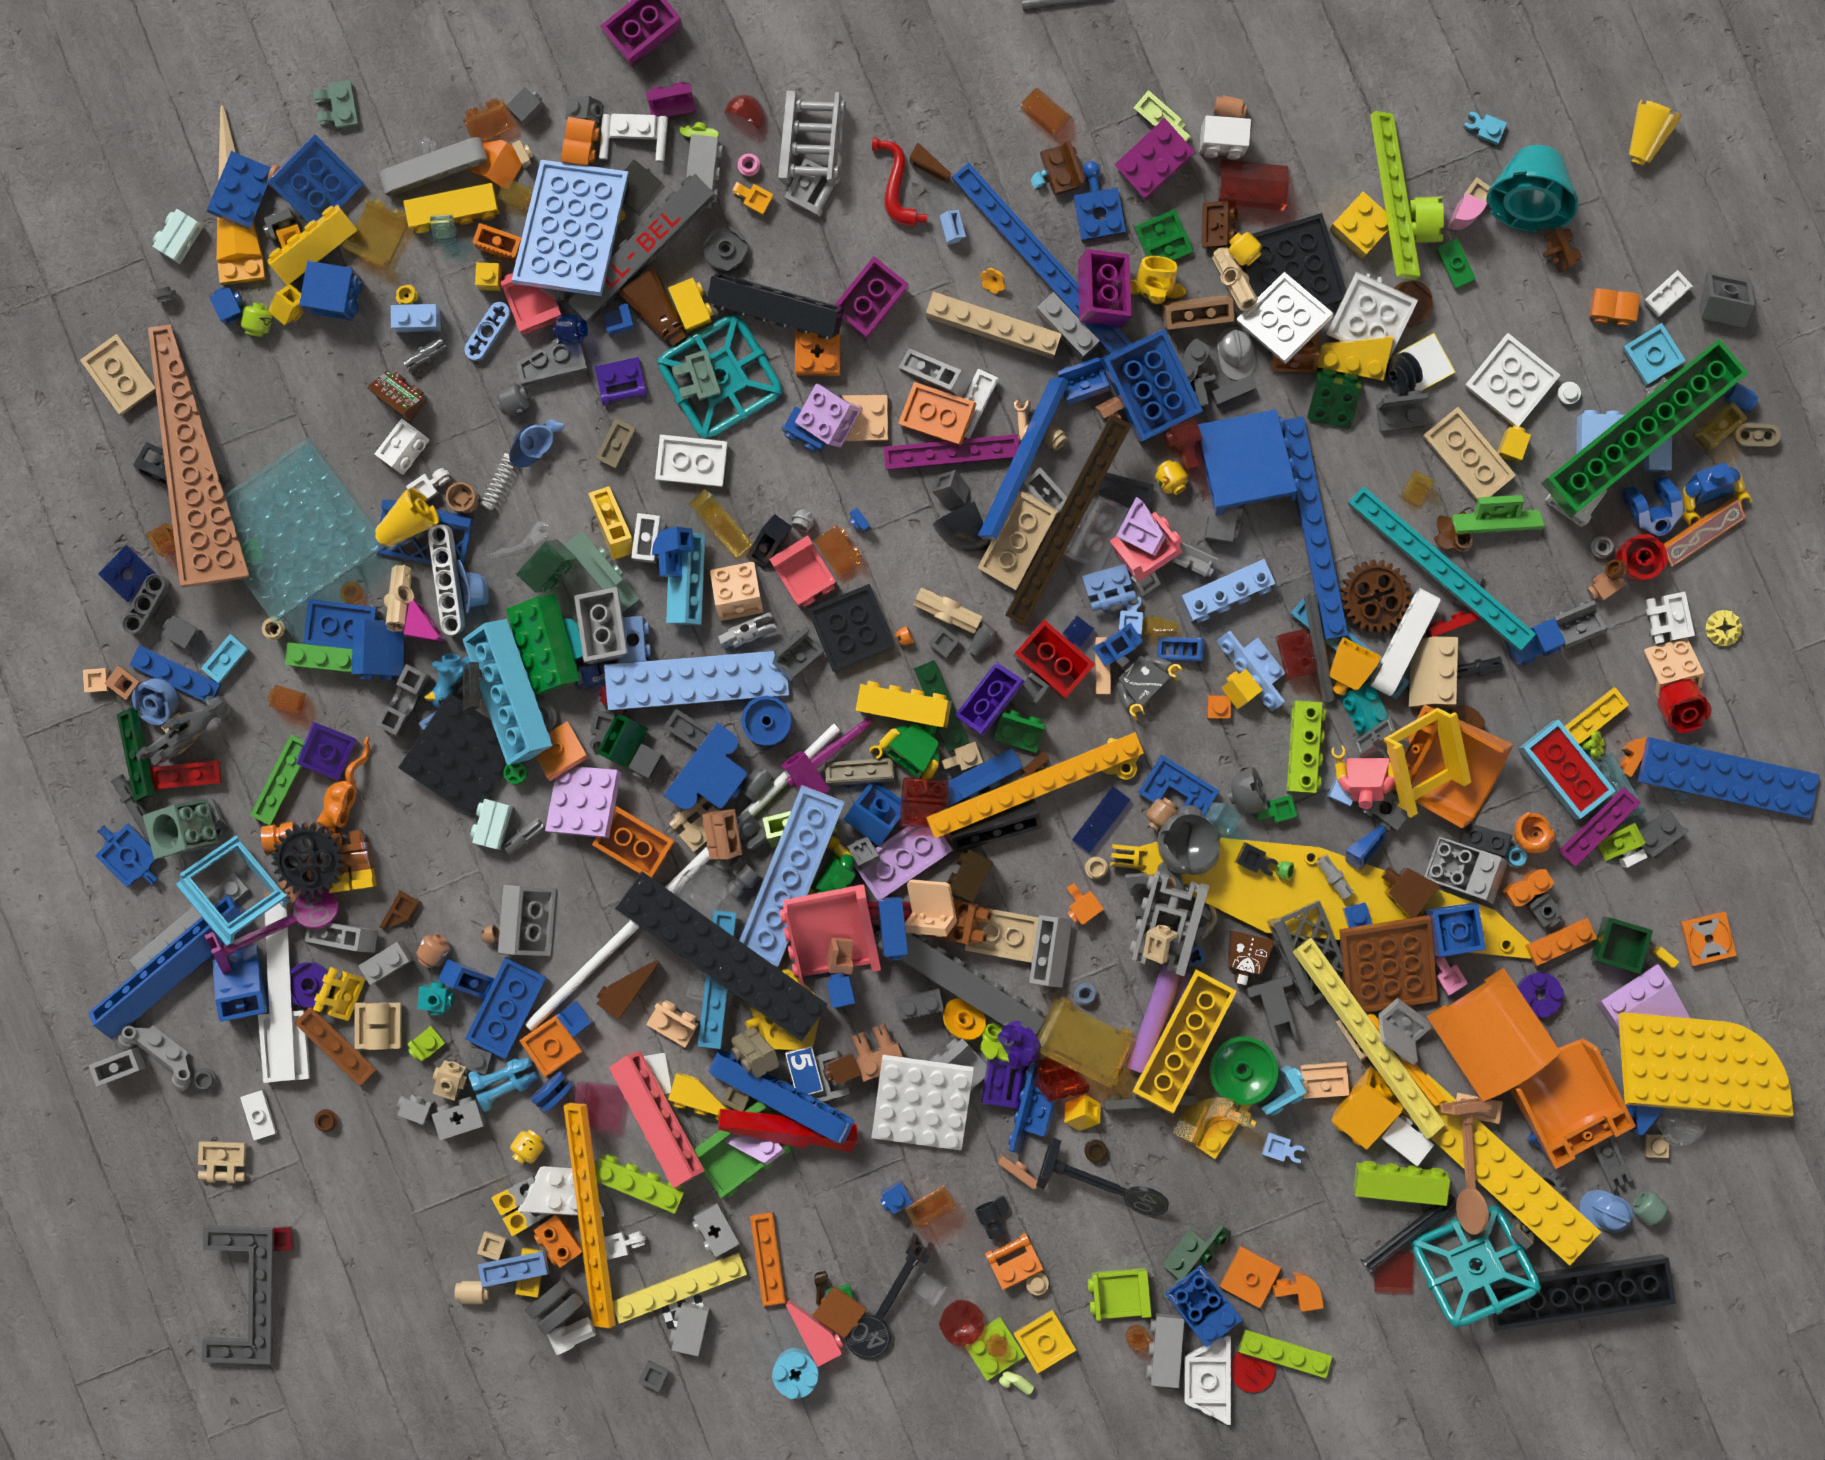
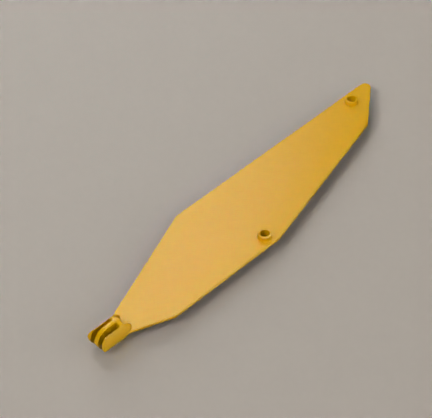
(1262, 897)

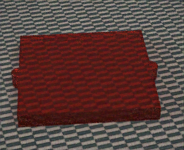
(1395, 1274)

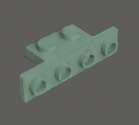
(599, 568)

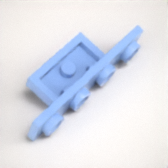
(1258, 663)

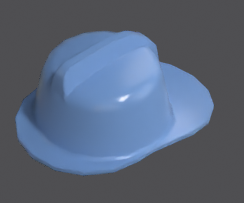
(474, 588)
(1606, 1211)

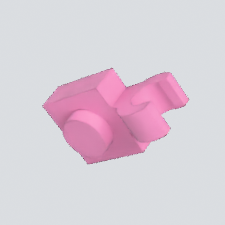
(1450, 976)

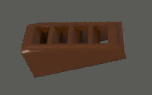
(925, 161)

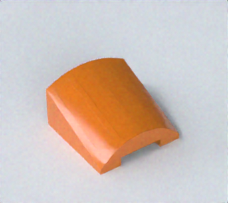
(1485, 759)
(1494, 1036)
(1572, 1103)

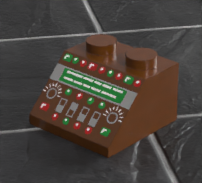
(398, 395)

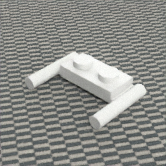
(633, 127)

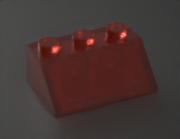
(1253, 184)

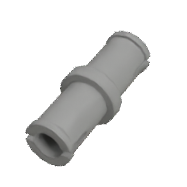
(1334, 877)

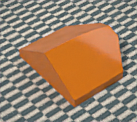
(501, 163)

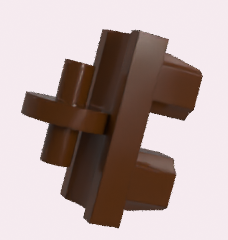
(1559, 249)

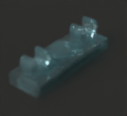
(1618, 778)

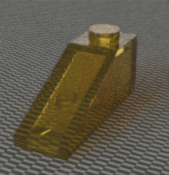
(720, 523)

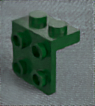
(1334, 398)

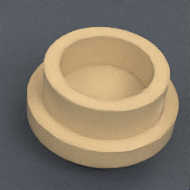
(1096, 867)
(1037, 1284)

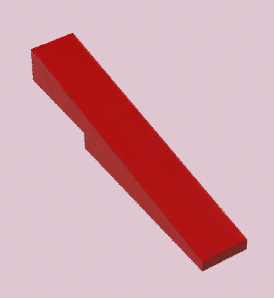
(779, 1130)

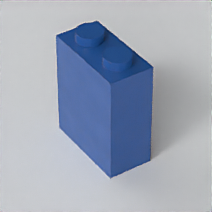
(376, 650)
(892, 928)

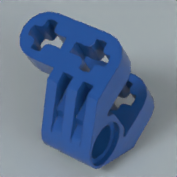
(1657, 519)

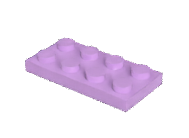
(903, 859)

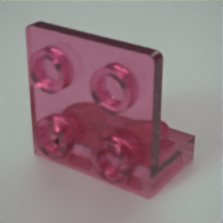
(603, 1104)

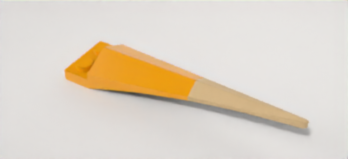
(238, 248)

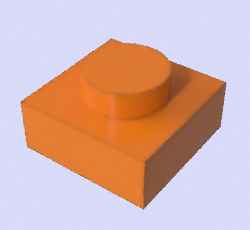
(1218, 707)

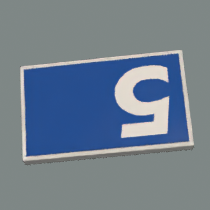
(804, 1070)

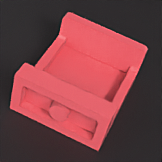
(529, 306)
(1143, 563)
(803, 572)

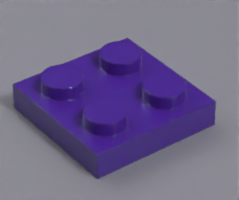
(325, 750)

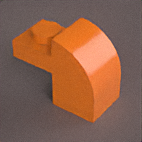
(1635, 749)
(1305, 1288)

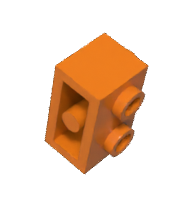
(558, 1240)

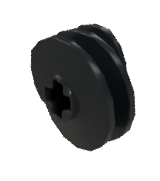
(1403, 373)

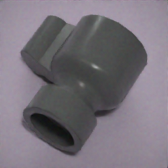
(745, 877)

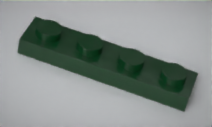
(932, 682)
(132, 742)

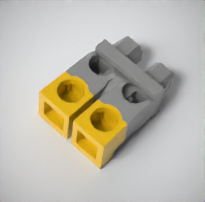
(512, 1198)

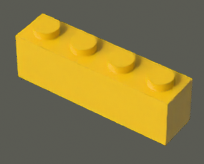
(463, 204)
(312, 244)
(904, 705)

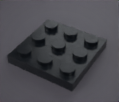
(851, 627)

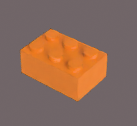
(635, 843)

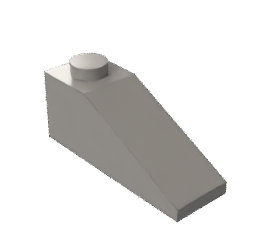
(935, 373)
(344, 937)

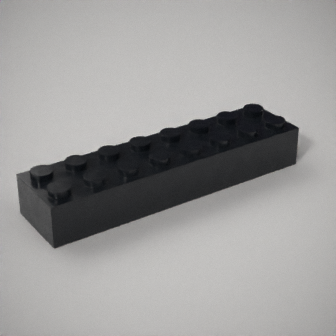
(1587, 1292)

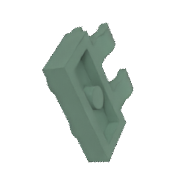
(342, 102)
(702, 375)

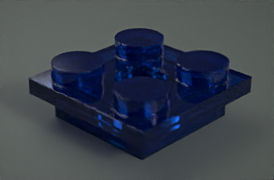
(113, 573)

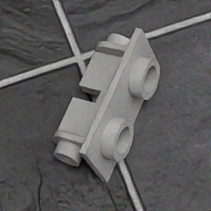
(1196, 559)

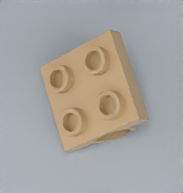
(378, 1025)

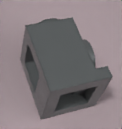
(1536, 908)

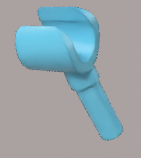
(1038, 180)

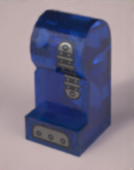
(591, 676)

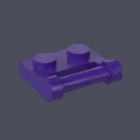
(618, 374)
(997, 1082)

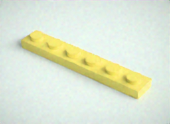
(679, 1287)

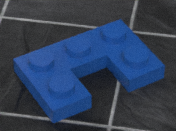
(1169, 774)

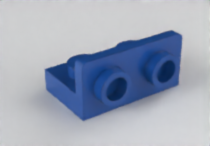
(794, 431)

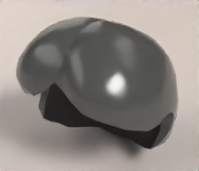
(1189, 842)

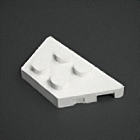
(552, 1193)
(1209, 1379)

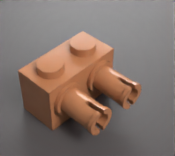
(870, 1061)

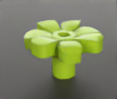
(1595, 745)

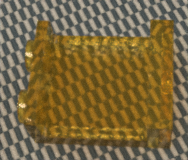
(377, 234)

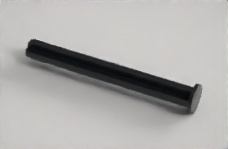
(1407, 1234)

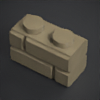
(754, 1052)

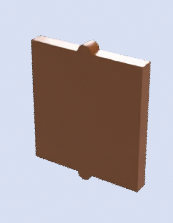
(839, 1311)

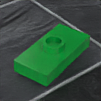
(1455, 263)

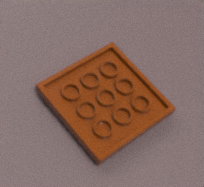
(1390, 962)

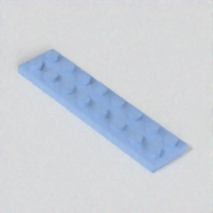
(693, 680)
(791, 870)

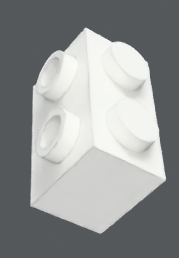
(645, 534)

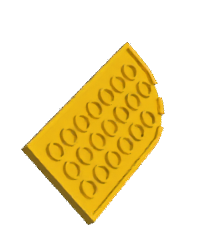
(1701, 1066)

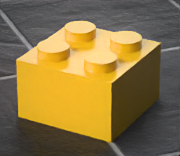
(1361, 225)

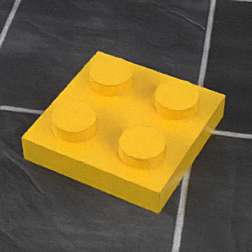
(1044, 1341)

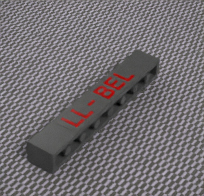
(646, 244)

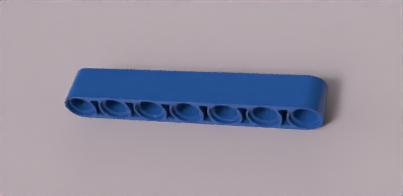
(783, 1098)

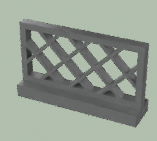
(1286, 946)

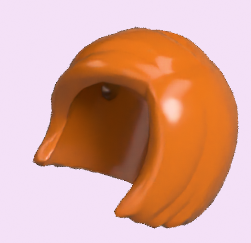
(1536, 824)

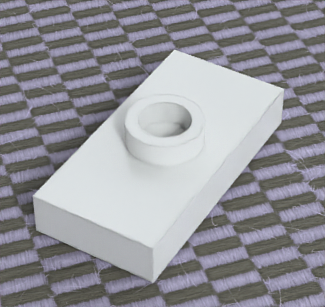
(1668, 293)
(258, 1114)

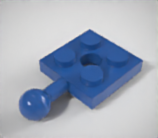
(1105, 199)

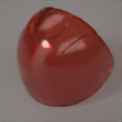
(747, 108)

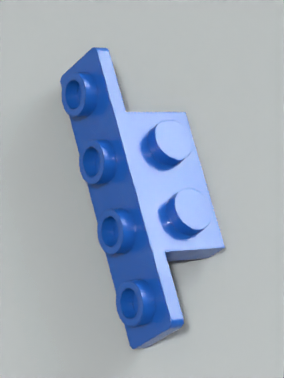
(984, 775)
(1034, 1112)

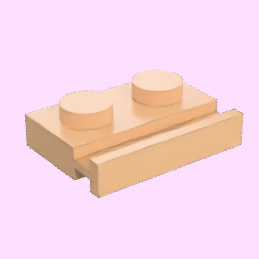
(1325, 1080)

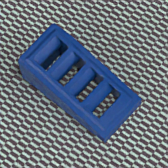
(1181, 657)
(1364, 849)

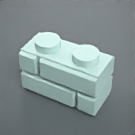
(177, 235)
(491, 824)

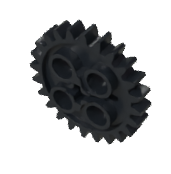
(297, 875)

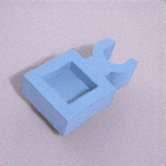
(1132, 616)
(1278, 1148)

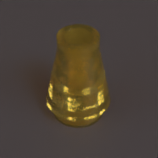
(1159, 626)

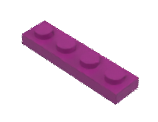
(1599, 826)

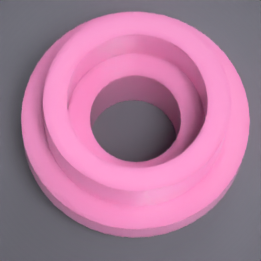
(749, 158)

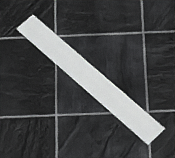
(279, 998)

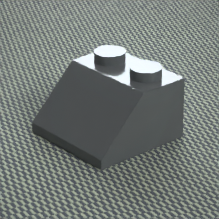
(1726, 300)

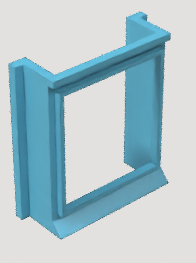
(205, 908)

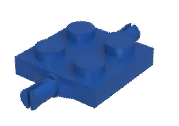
(127, 855)

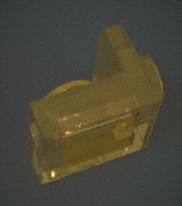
(515, 194)

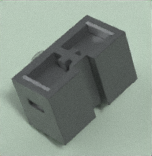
(1372, 743)

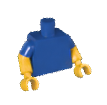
(1711, 485)

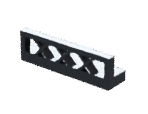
(155, 472)

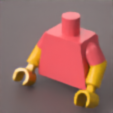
(1364, 778)

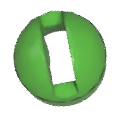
(1285, 870)

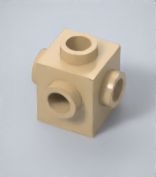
(449, 1079)

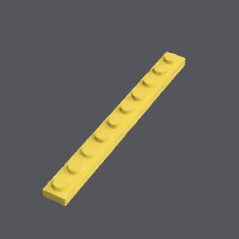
(1368, 1038)

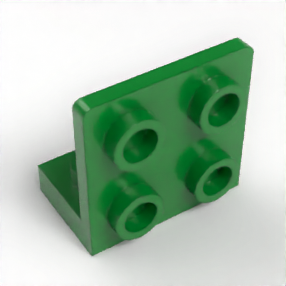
(1019, 731)

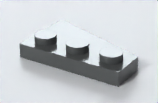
(551, 363)

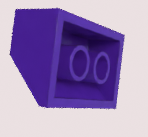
(989, 699)

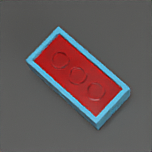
(1566, 769)

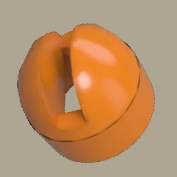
(905, 635)

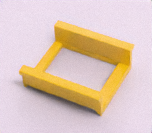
(1452, 751)

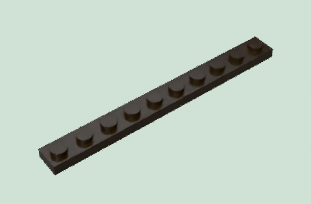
(1068, 519)

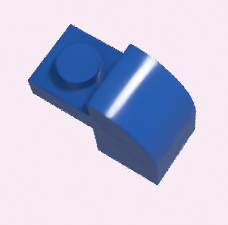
(669, 547)

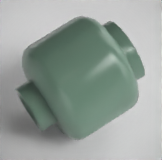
(1650, 1208)

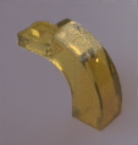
(1204, 1114)

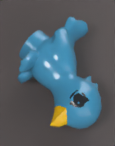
(449, 674)

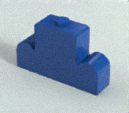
(709, 772)

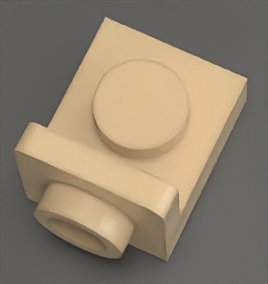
(1158, 943)

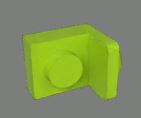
(426, 1044)

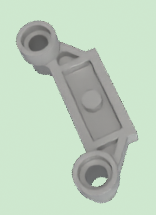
(161, 1049)

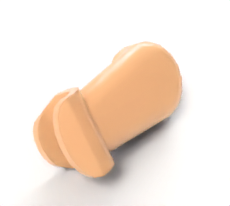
(1023, 420)

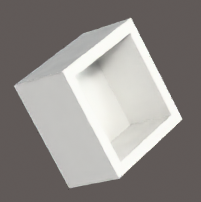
(1224, 137)

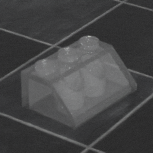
(1093, 536)

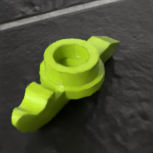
(698, 129)

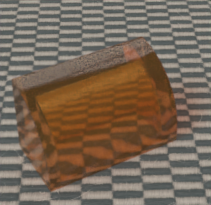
(1045, 111)

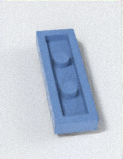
(513, 1268)

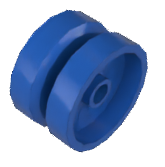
(766, 734)

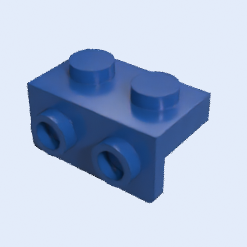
(1084, 380)

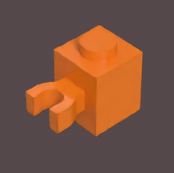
(1084, 906)

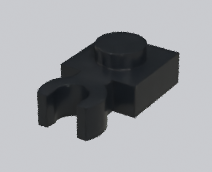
(1253, 858)

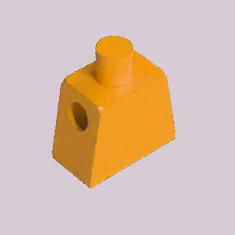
(1352, 666)

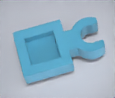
(1488, 129)

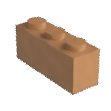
(1197, 311)

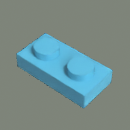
(225, 658)

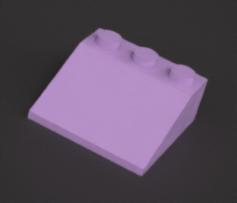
(1646, 994)

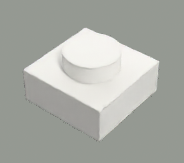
(1632, 857)

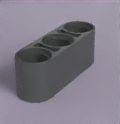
(136, 610)

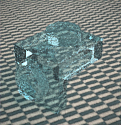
(443, 229)

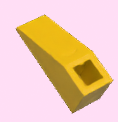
(695, 1094)

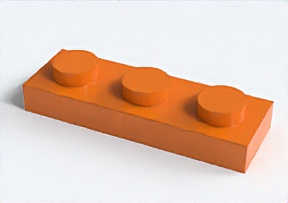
(1561, 941)

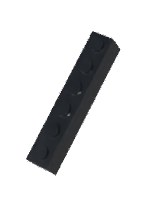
(775, 305)

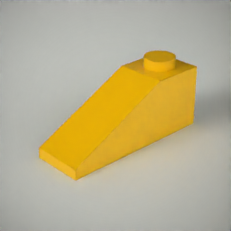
(611, 523)

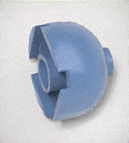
(155, 700)

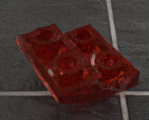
(921, 799)

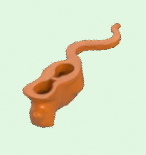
(342, 795)

